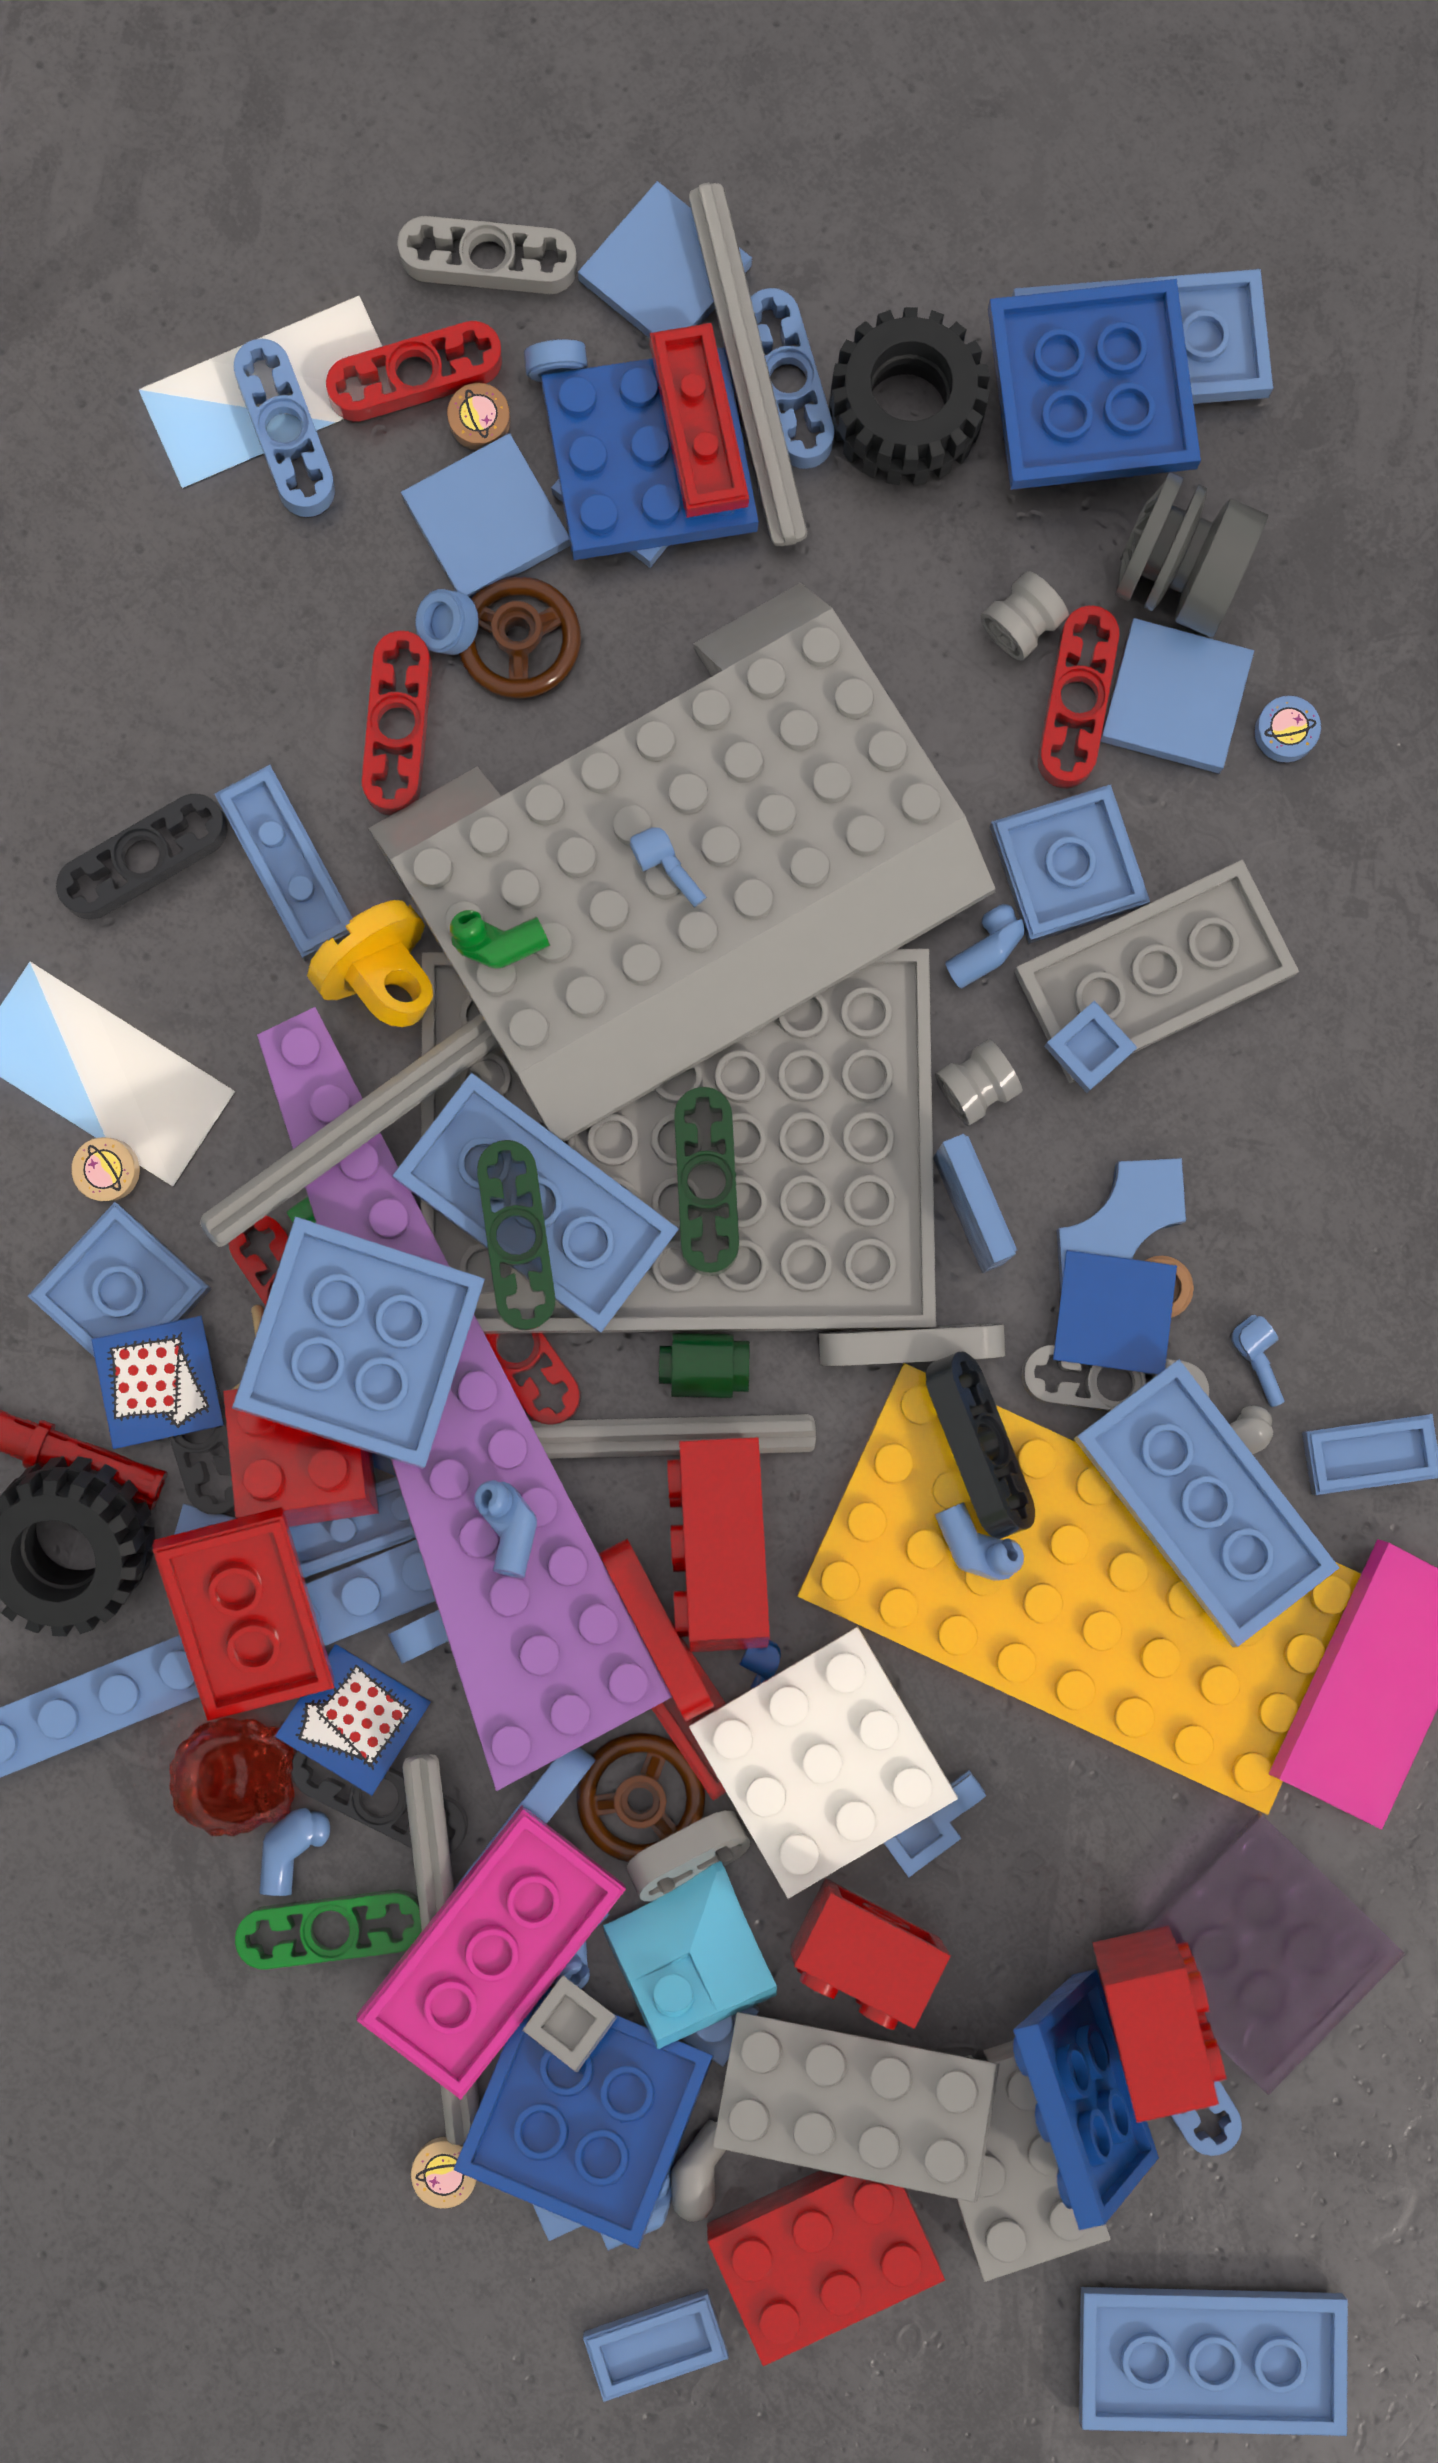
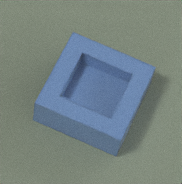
(1090, 1046)

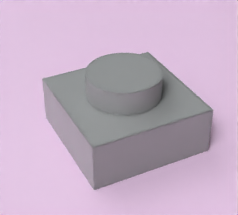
(569, 2023)

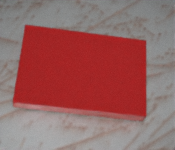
(244, 1613)

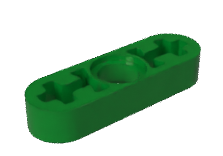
(281, 1919)

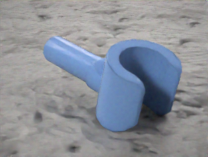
(653, 848)
(1251, 1340)

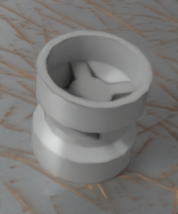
(1024, 615)
(978, 1082)

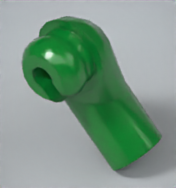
(492, 945)

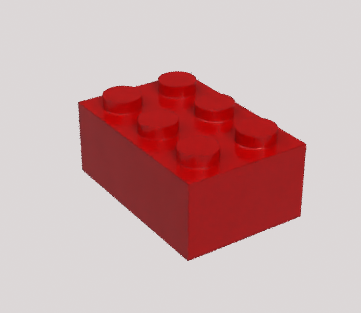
(719, 1545)
(1160, 2023)
(820, 2258)

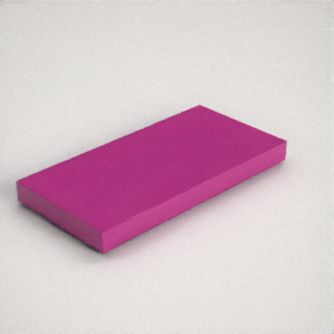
(1369, 1691)
(490, 1952)

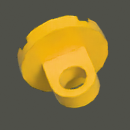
(376, 957)

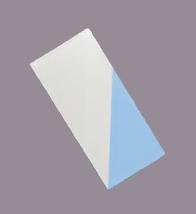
(203, 411)
(106, 1074)

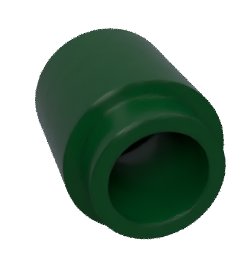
(705, 1365)

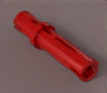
(40, 1442)

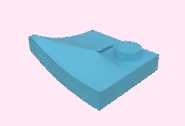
(690, 1957)

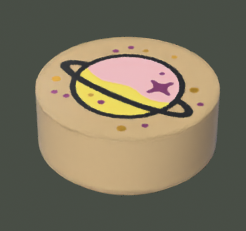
(105, 1169)
(434, 2175)

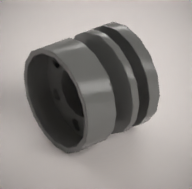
(1190, 554)

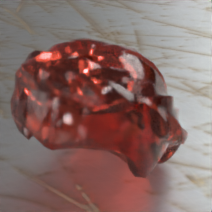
(232, 1777)

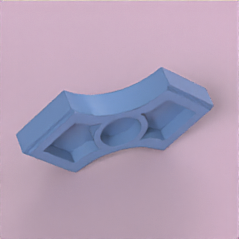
(1141, 1201)

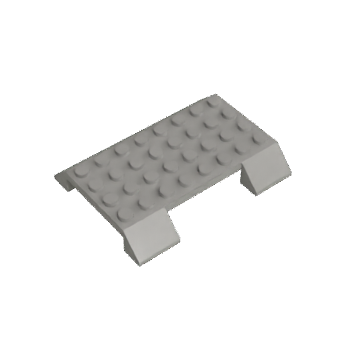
(784, 803)

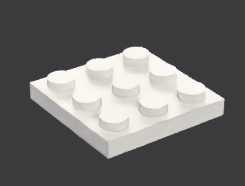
(823, 1762)

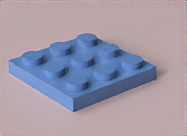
(358, 1343)

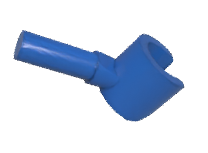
(762, 1662)

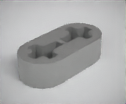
(687, 1853)

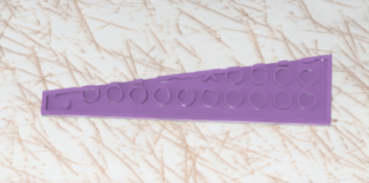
(538, 1654)

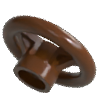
(538, 624)
(592, 1806)

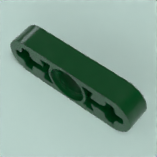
(720, 1133)
(493, 1189)

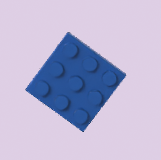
(1093, 384)
(620, 462)
(1083, 2099)
(591, 2138)

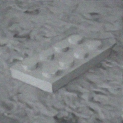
(1164, 961)
(857, 2106)

